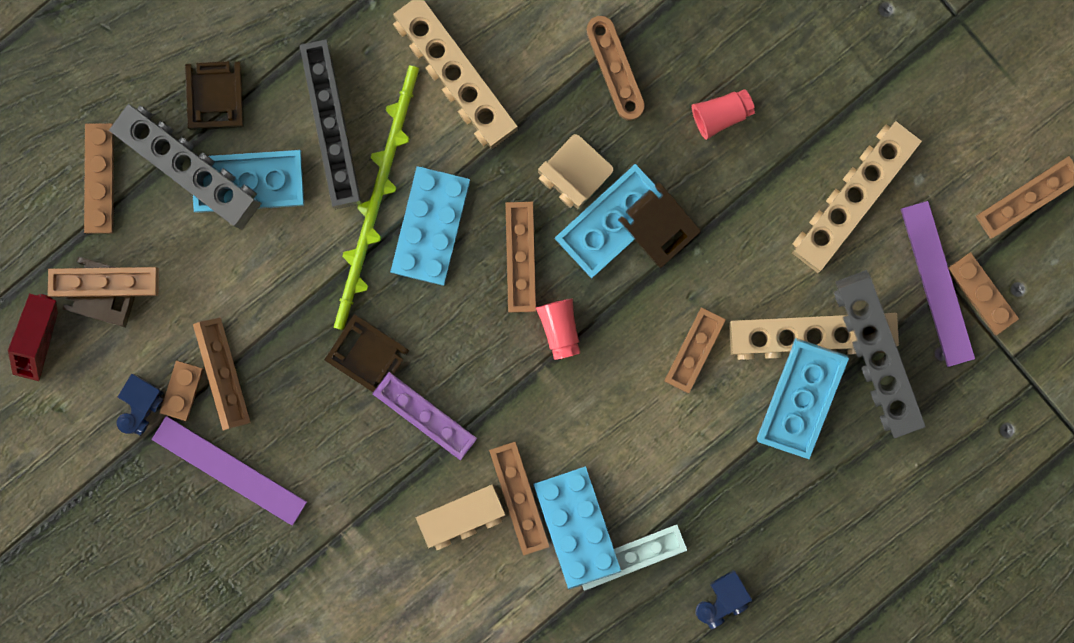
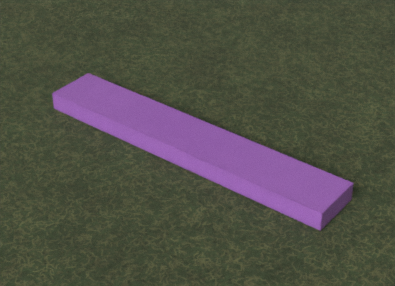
(937, 284)
(229, 470)

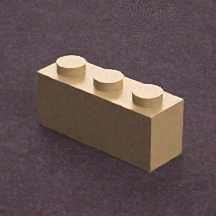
(461, 517)

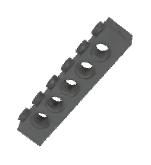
(330, 124)
(129, 129)
(908, 416)

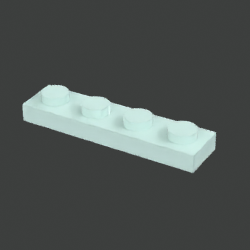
(645, 553)

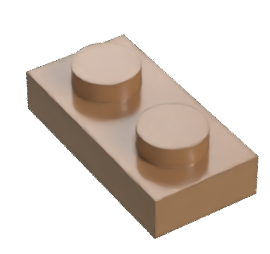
(181, 390)

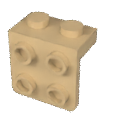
(575, 171)

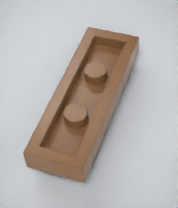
(982, 294)
(694, 350)

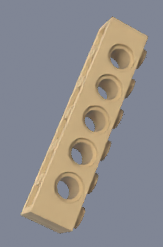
(417, 13)
(903, 144)
(742, 331)

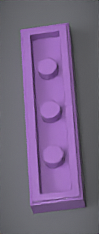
(424, 416)

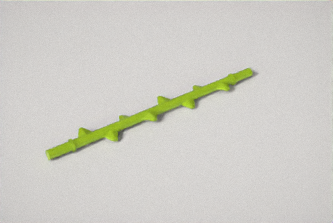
(370, 208)

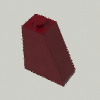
(33, 337)

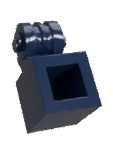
(143, 399)
(730, 597)

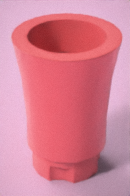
(722, 112)
(560, 328)

